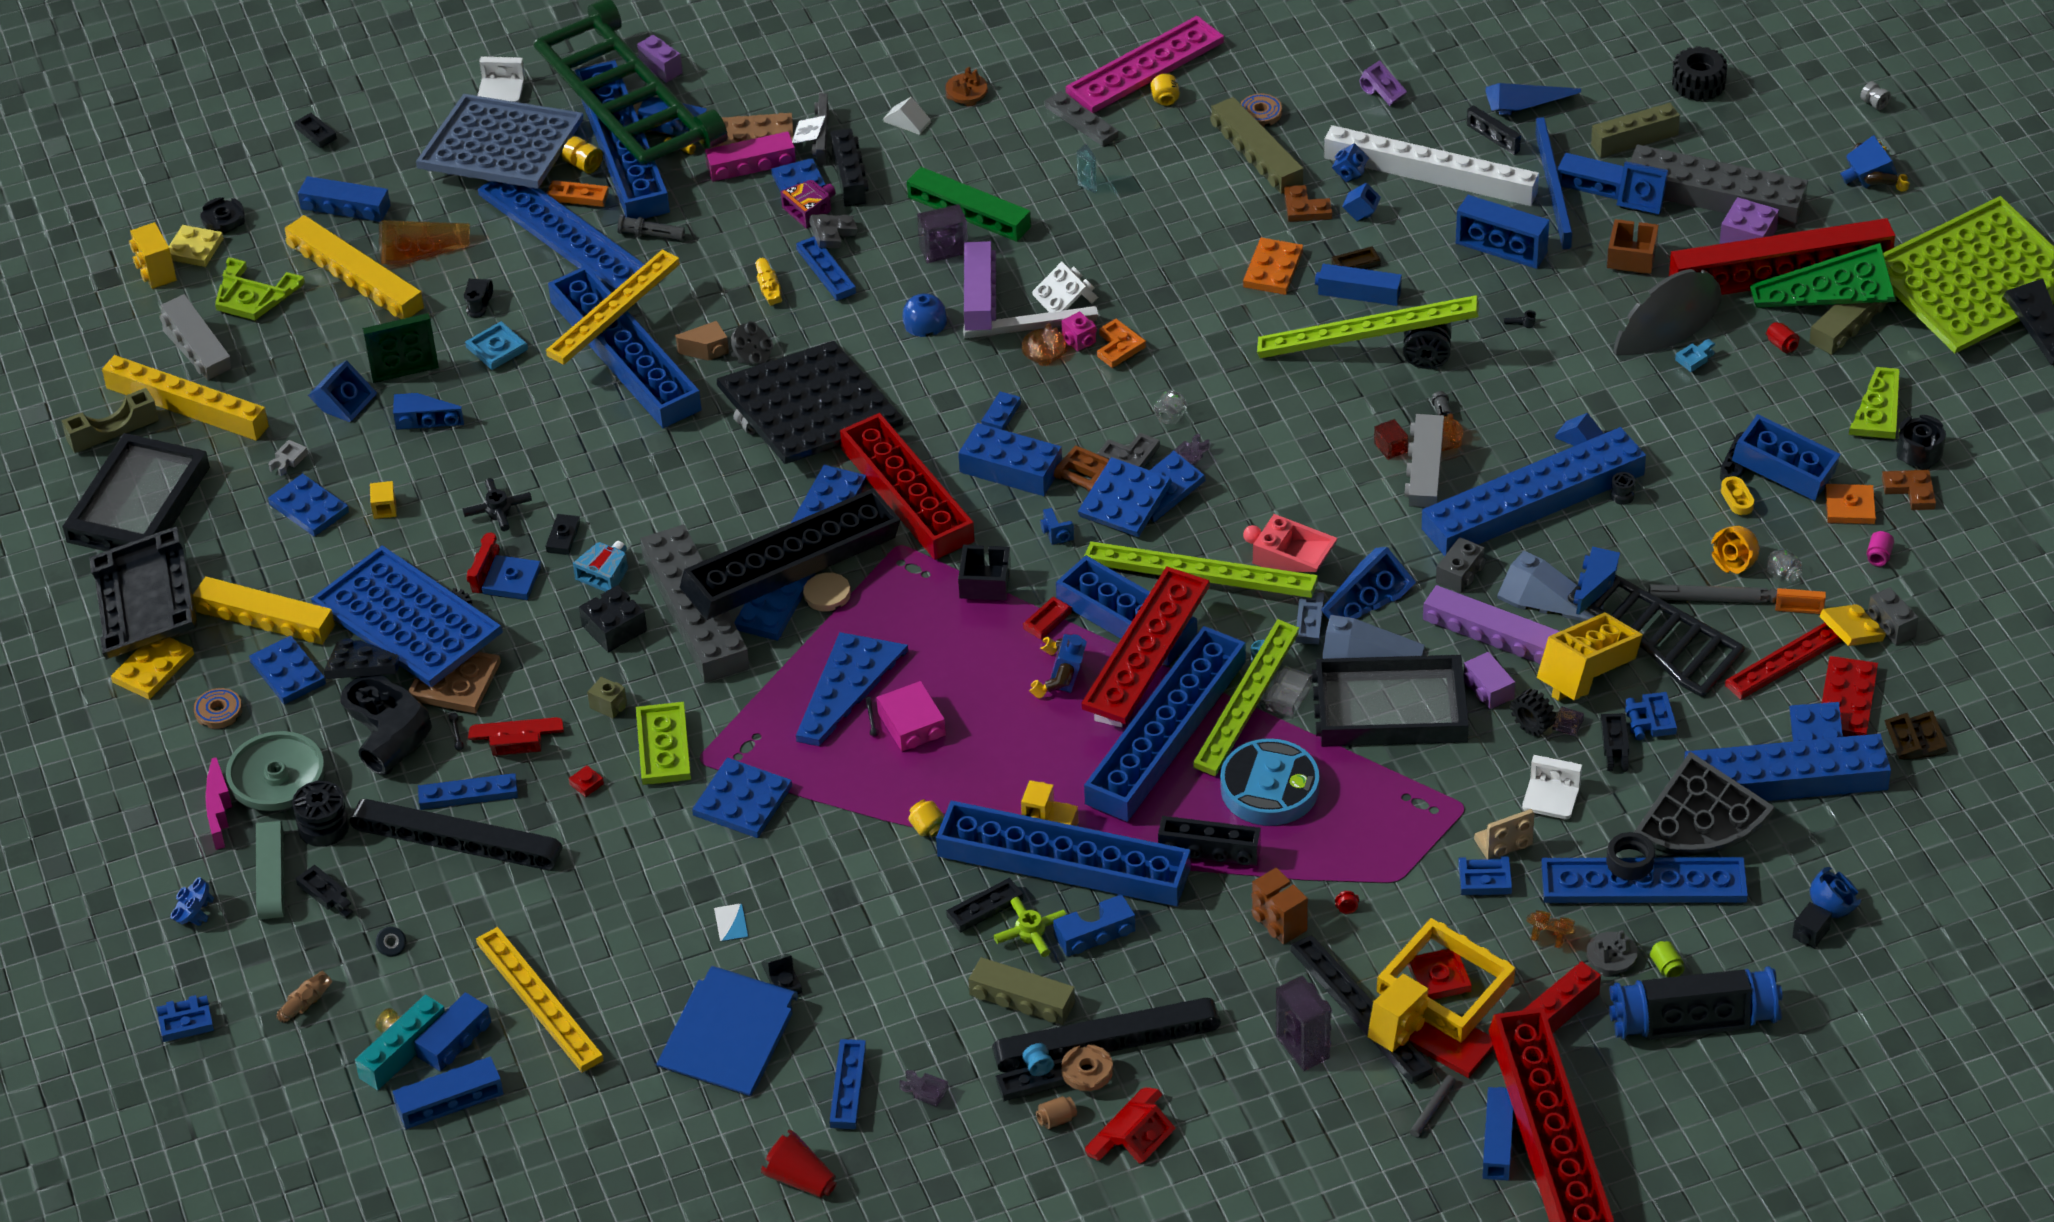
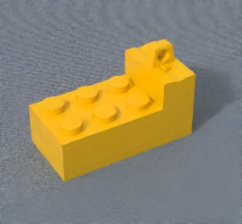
(1585, 652)

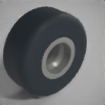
(397, 935)

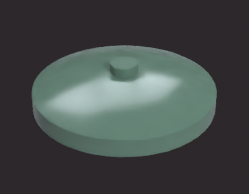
(272, 768)

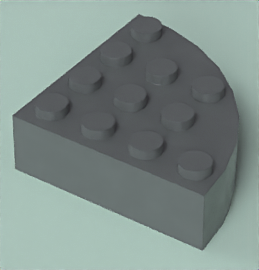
(1703, 811)

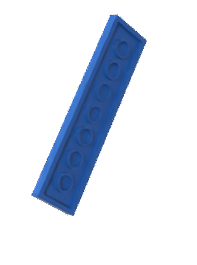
(1669, 881)

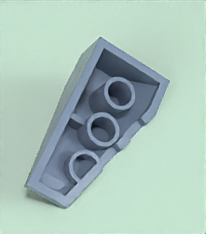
(1539, 586)
(1357, 639)

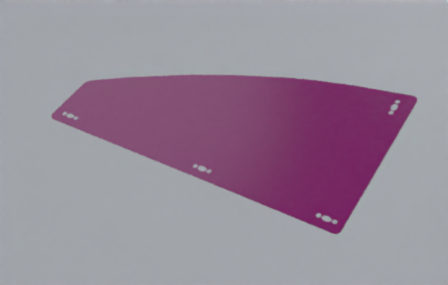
(1001, 736)

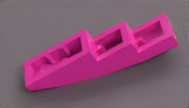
(216, 801)

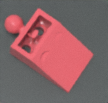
(1288, 545)

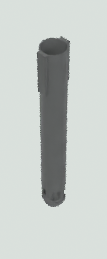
(1713, 593)

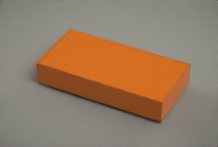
(1800, 601)

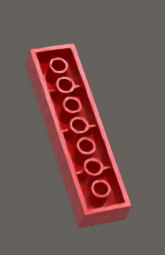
(907, 486)

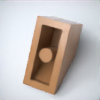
(703, 342)

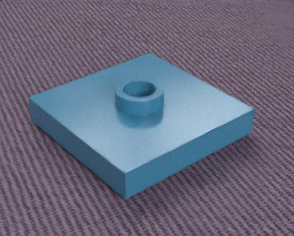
(496, 345)

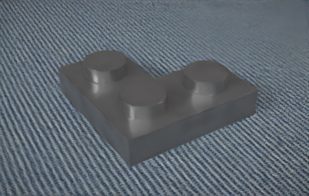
(829, 228)
(1137, 453)

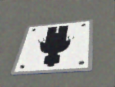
(808, 129)

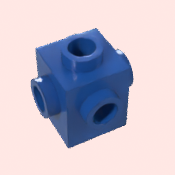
(1350, 162)

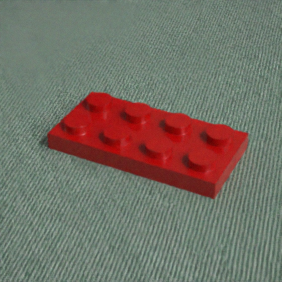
(1852, 685)

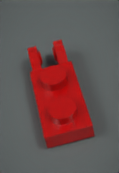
(482, 562)

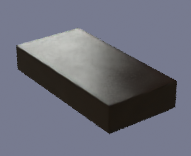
(1362, 259)

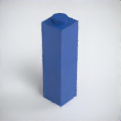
(1359, 284)
(1498, 1135)

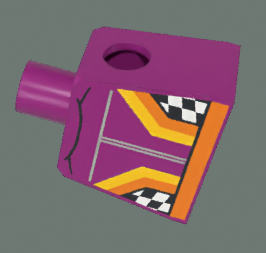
(807, 200)

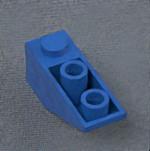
(422, 411)
(1597, 579)

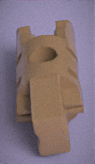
(304, 996)

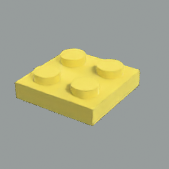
(195, 245)

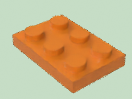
(1273, 266)

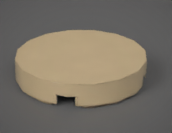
(826, 591)

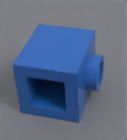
(1361, 202)

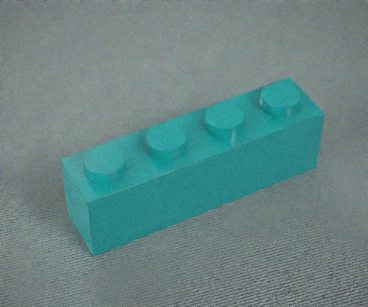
(396, 1044)

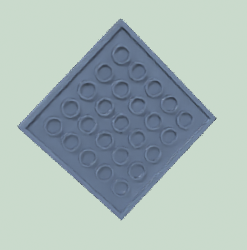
(500, 141)

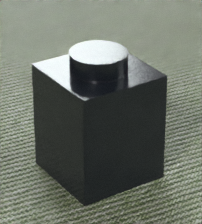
(1812, 925)

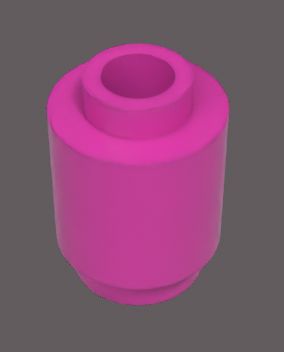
(1880, 548)

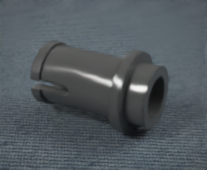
(1440, 401)

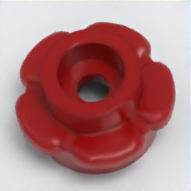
(1347, 902)

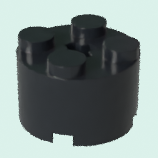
(1921, 441)

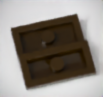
(1916, 736)

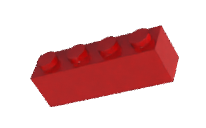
(1568, 995)

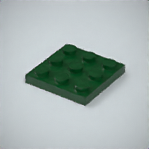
(400, 348)

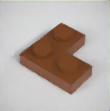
(1302, 209)
(1911, 482)

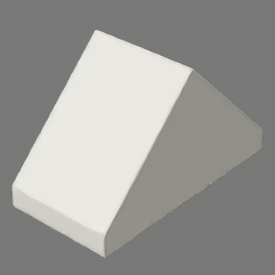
(908, 116)

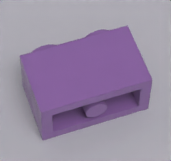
(660, 58)
(1488, 680)

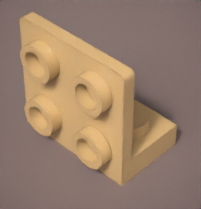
(1506, 835)

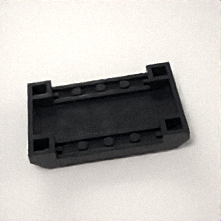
(143, 592)

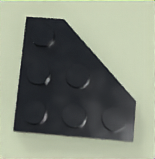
(360, 659)

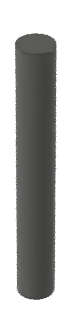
(1432, 1106)

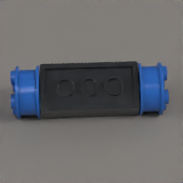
(1695, 1004)

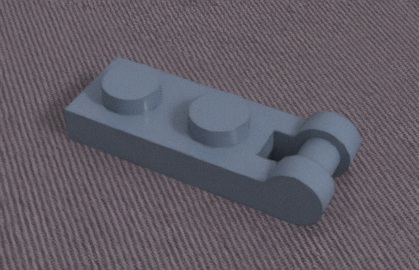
(1310, 619)

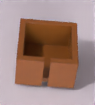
(1630, 254)
(1283, 912)

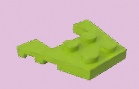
(252, 298)

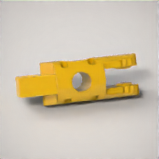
(768, 282)

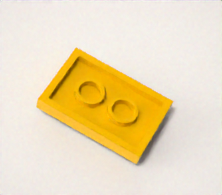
(152, 666)

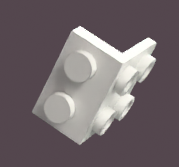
(502, 78)
(1063, 288)
(1552, 787)

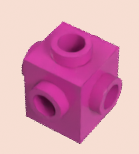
(1079, 331)

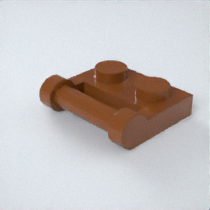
(1083, 462)

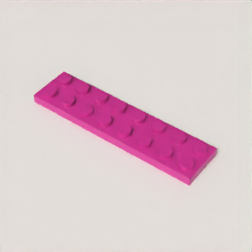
(1144, 64)

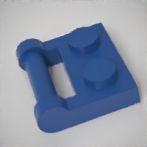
(1485, 876)

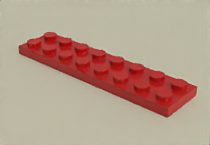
(1145, 645)

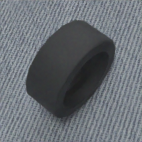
(1628, 870)

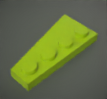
(1879, 406)

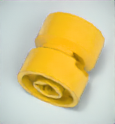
(582, 154)

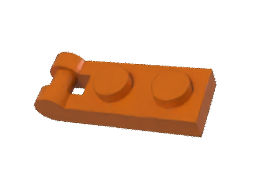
(578, 193)

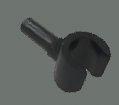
(1527, 321)

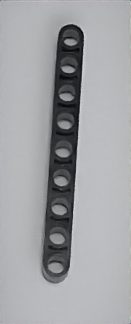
(456, 834)
(1113, 1032)

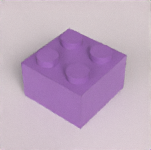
(1748, 221)

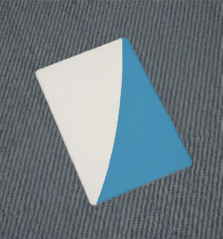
(731, 922)

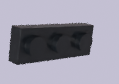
(1493, 130)
(983, 905)

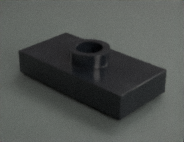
(563, 534)

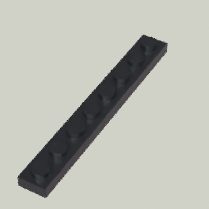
(1356, 1004)

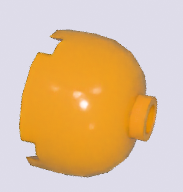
(1735, 549)

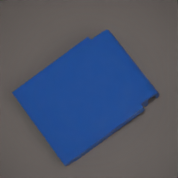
(728, 1030)

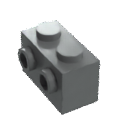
(1460, 565)
(1893, 616)

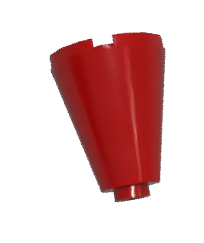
(798, 1166)

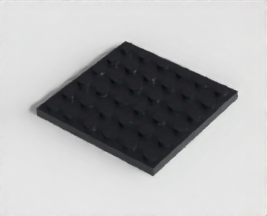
(806, 400)

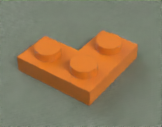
(1122, 343)

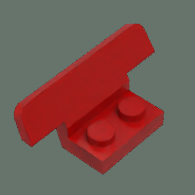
(515, 736)
(1136, 1126)

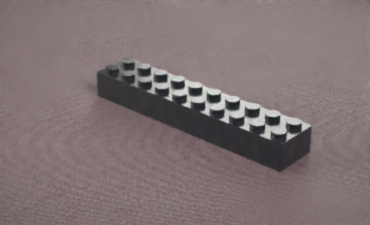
(789, 554)

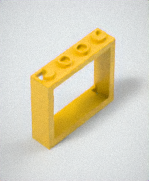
(1435, 1013)

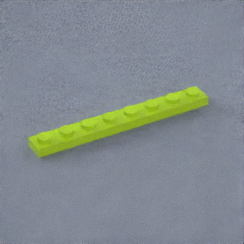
(1246, 697)

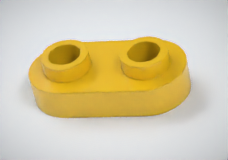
(1737, 495)

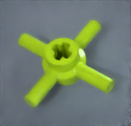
(1029, 927)

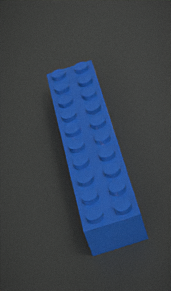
(636, 184)
(628, 351)
(1533, 491)
(1164, 723)
(1063, 853)

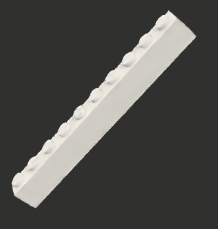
(1437, 166)

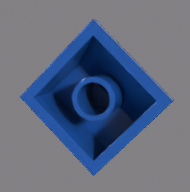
(342, 392)

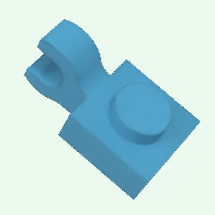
(1695, 356)

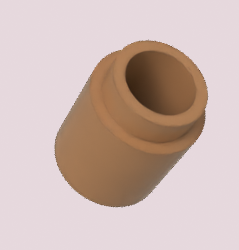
(1056, 1112)

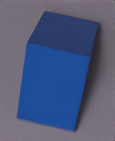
(1578, 430)

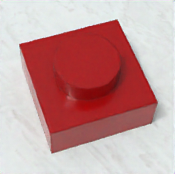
(586, 781)

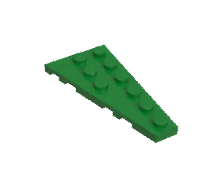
(1840, 280)

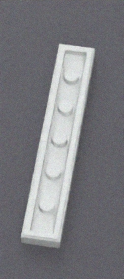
(1030, 322)

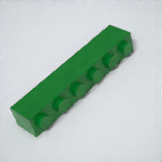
(978, 206)

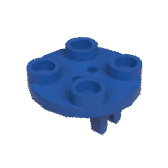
(190, 903)

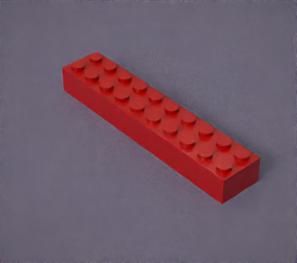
(1758, 259)
(1548, 1117)

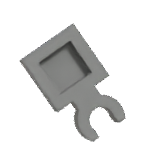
(288, 455)

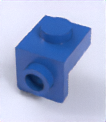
(1056, 531)

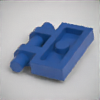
(1658, 713)
(184, 1018)

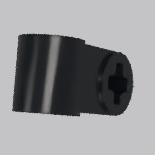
(478, 296)

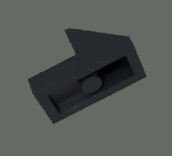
(781, 972)

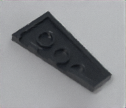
(2036, 312)

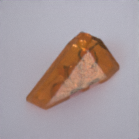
(412, 241)

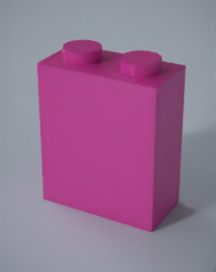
(911, 716)

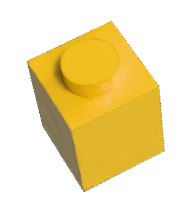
(383, 500)

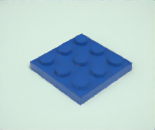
(1124, 497)
(742, 797)

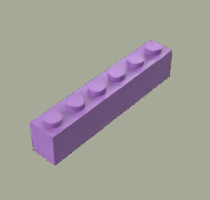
(979, 285)
(1487, 623)

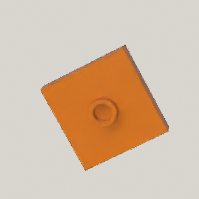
(1850, 504)

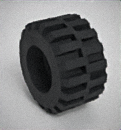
(1699, 73)

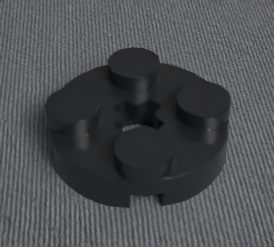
(232, 214)

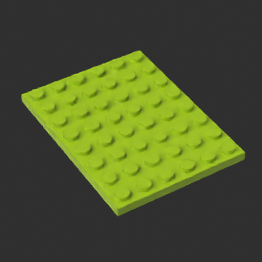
(1962, 269)

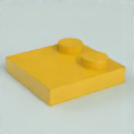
(1852, 624)

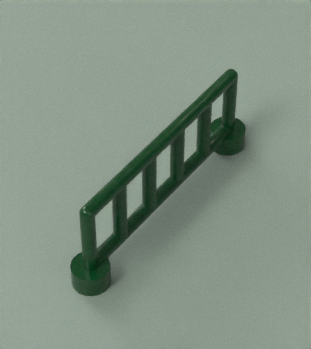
(605, 20)

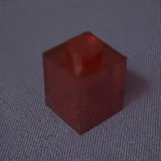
(1391, 439)

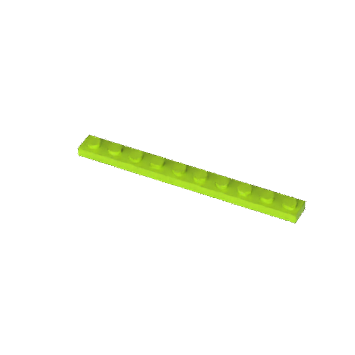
(1368, 326)
(1213, 570)

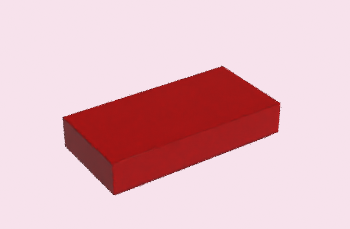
(1047, 618)

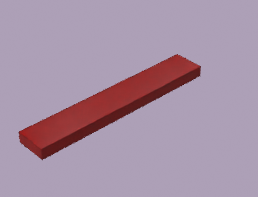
(1782, 661)

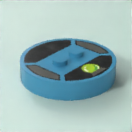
(1269, 782)

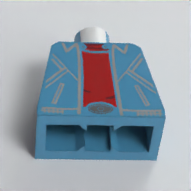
(602, 566)

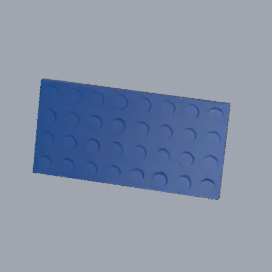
(407, 615)

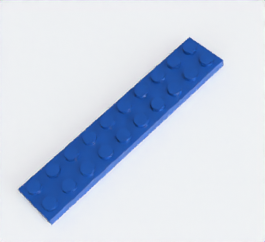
(562, 231)
(771, 612)

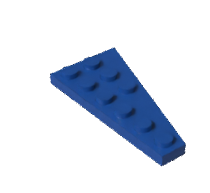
(847, 679)

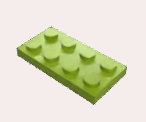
(663, 743)

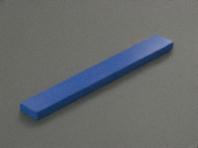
(1553, 183)

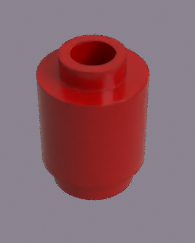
(1782, 337)

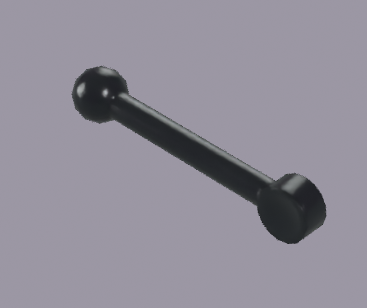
(453, 717)
(873, 731)

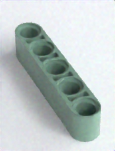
(270, 870)

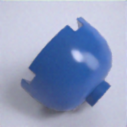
(924, 315)
(1834, 893)

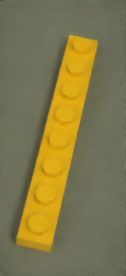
(612, 307)
(540, 999)

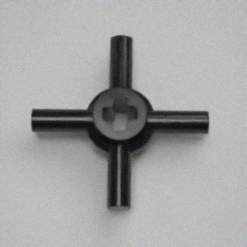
(497, 504)

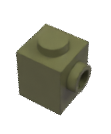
(607, 697)

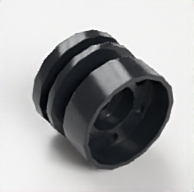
(1428, 346)
(320, 813)

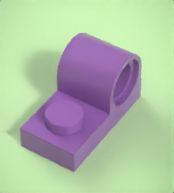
(1381, 80)

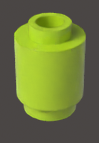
(1667, 959)

